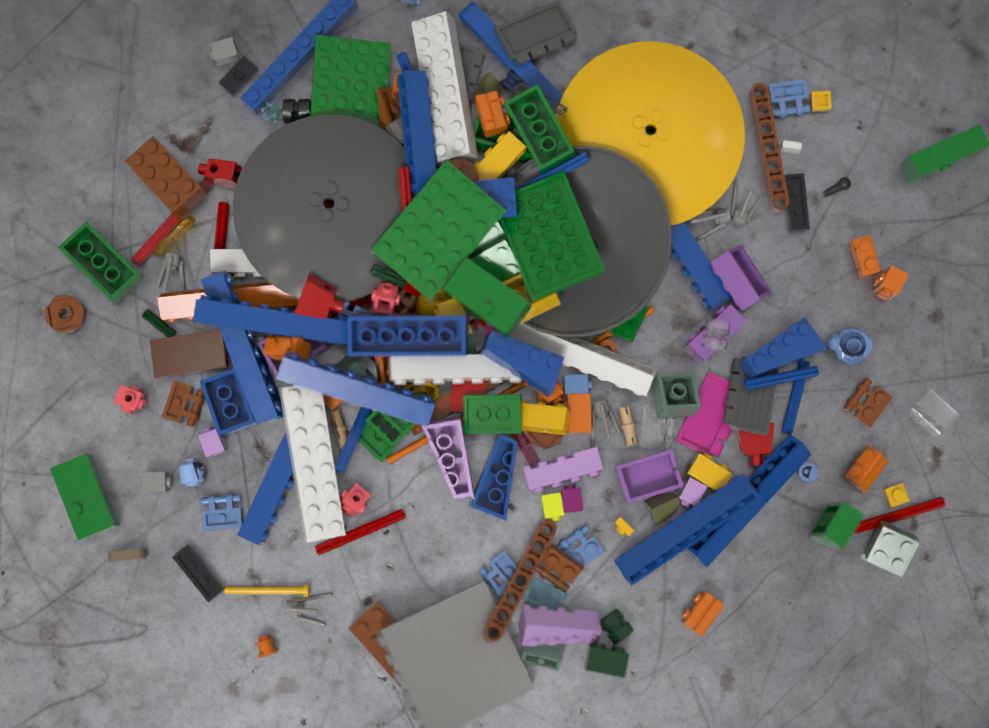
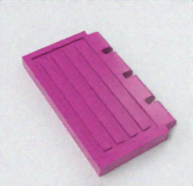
(706, 427)

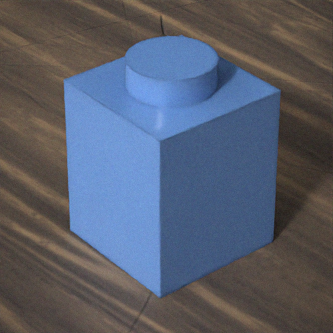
(577, 384)

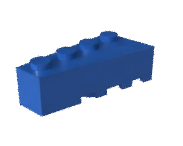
(789, 347)
(524, 360)
(495, 481)

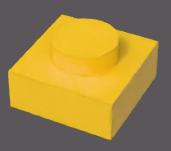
(820, 101)
(896, 495)
(622, 527)

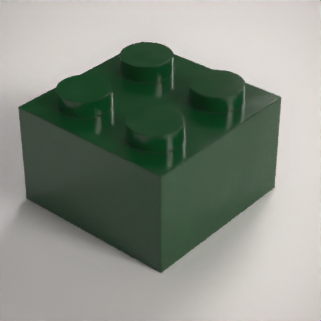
(606, 660)

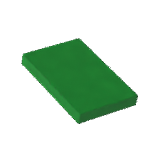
(492, 414)

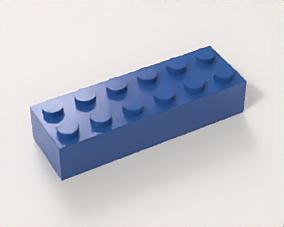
(408, 335)

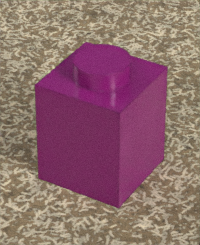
(571, 499)

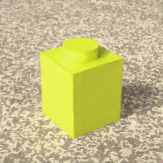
(552, 506)

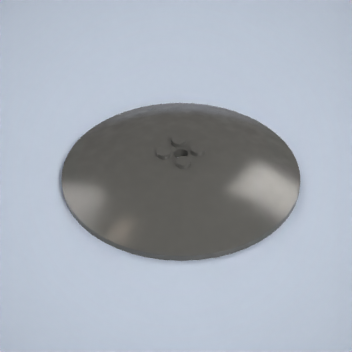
(283, 196)
(630, 235)

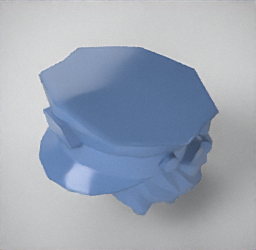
(851, 345)

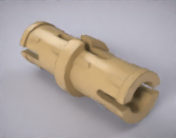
(628, 426)
(339, 428)

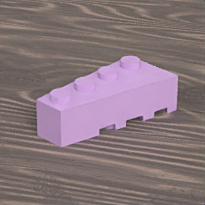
(449, 447)
(563, 469)
(558, 626)

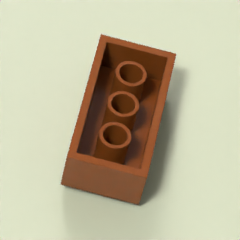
(166, 177)
(366, 632)

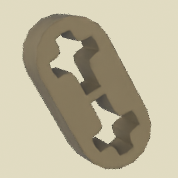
(126, 554)

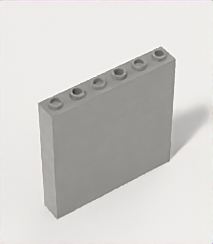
(448, 665)

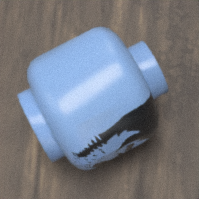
(191, 473)

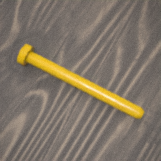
(305, 590)

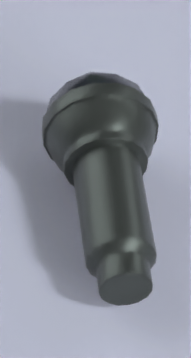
(843, 184)

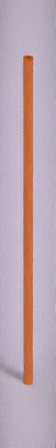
(511, 390)

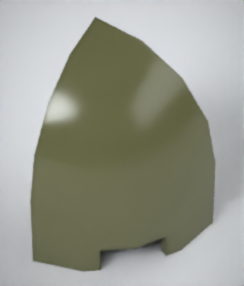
(488, 84)
(662, 506)

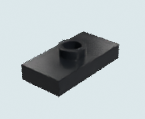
(238, 75)

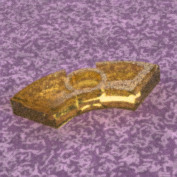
(174, 236)

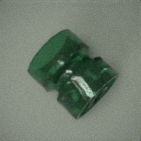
(616, 626)

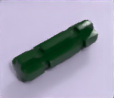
(388, 276)
(158, 323)

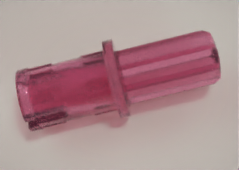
(526, 448)

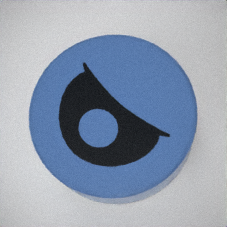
(808, 472)

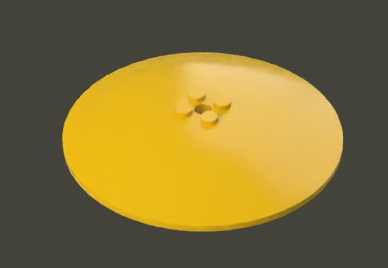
(680, 95)

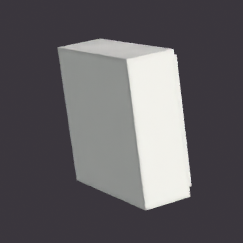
(791, 146)

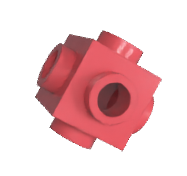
(386, 298)
(124, 396)
(354, 500)

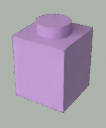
(211, 443)
(691, 493)

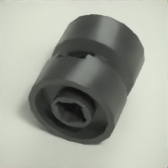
(301, 106)

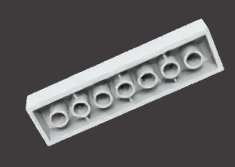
(441, 59)
(312, 463)

